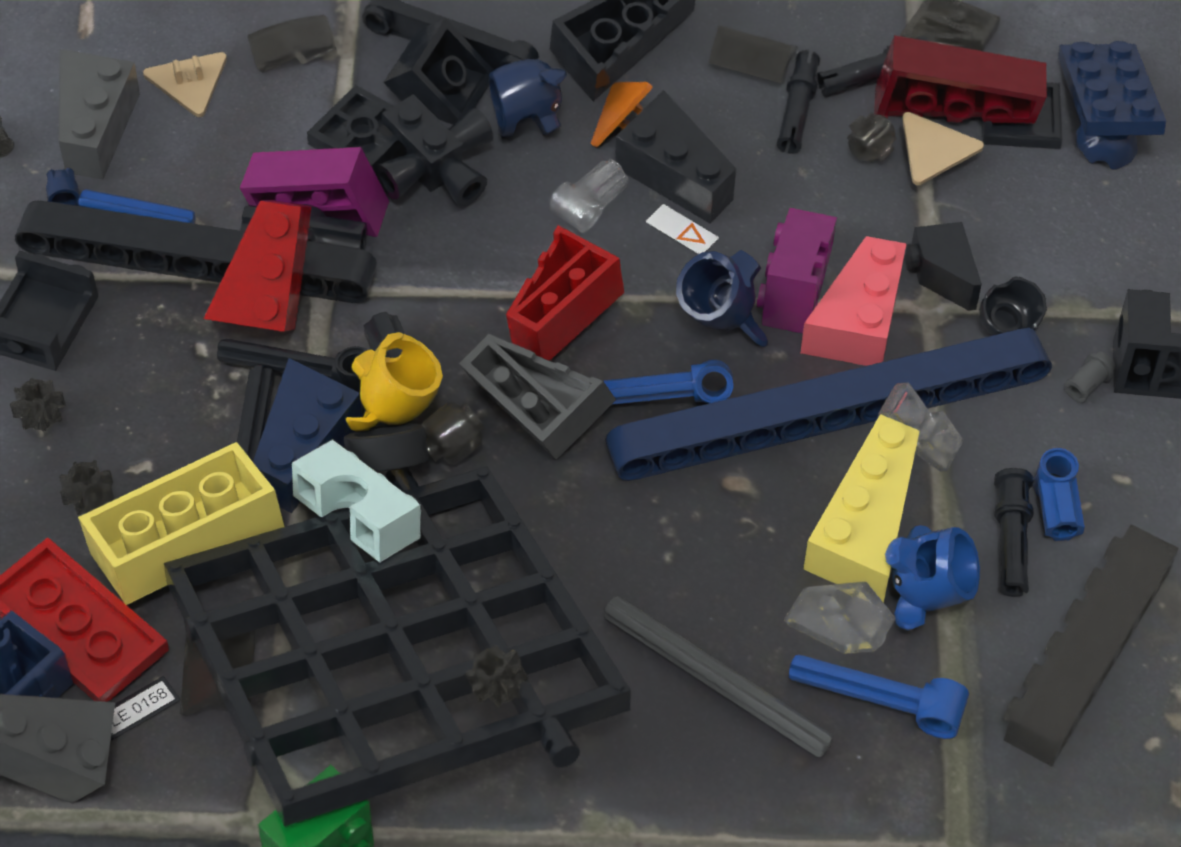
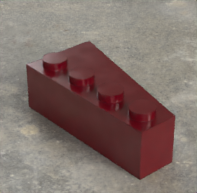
(959, 83)

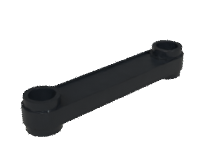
(405, 20)

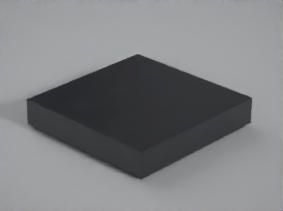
(1043, 134)

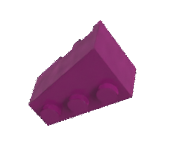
(329, 179)
(796, 269)

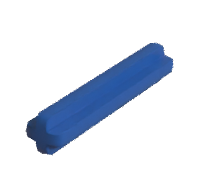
(122, 204)

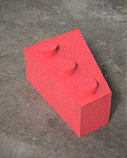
(858, 307)

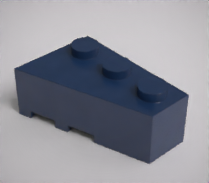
(303, 417)

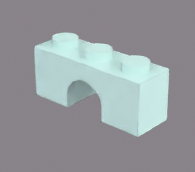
(380, 513)

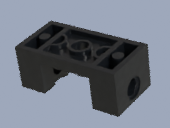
(1145, 348)

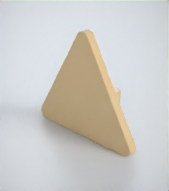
(189, 80)
(935, 147)

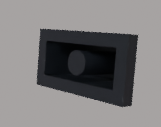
(945, 263)

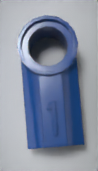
(1058, 495)

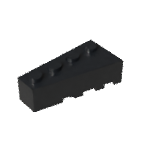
(610, 36)

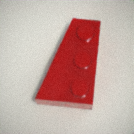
(266, 270)
(564, 295)

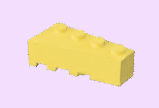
(865, 510)

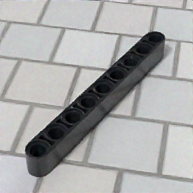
(178, 248)

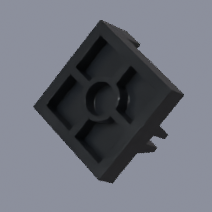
(356, 123)

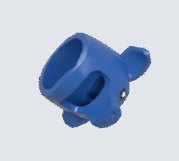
(932, 572)

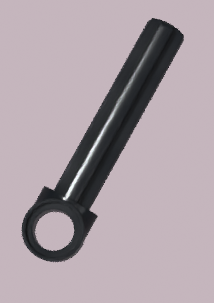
(276, 358)

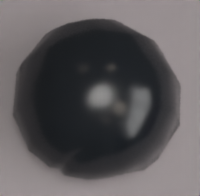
(1013, 306)

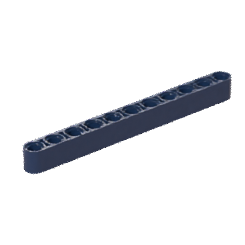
(823, 404)

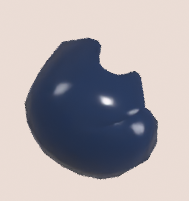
(1113, 149)

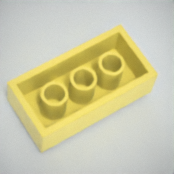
(178, 516)

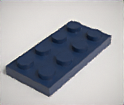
(1111, 89)

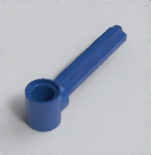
(672, 385)
(936, 707)

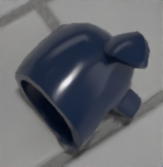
(526, 91)
(721, 292)

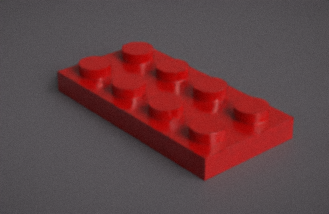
(93, 627)

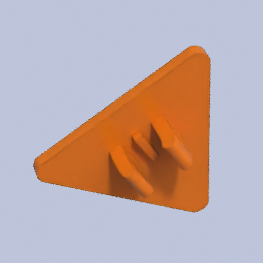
(619, 103)

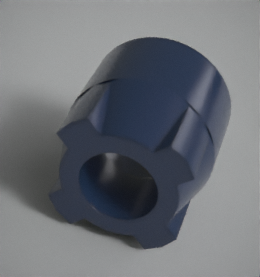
(62, 187)

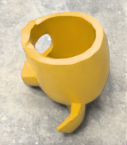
(397, 387)

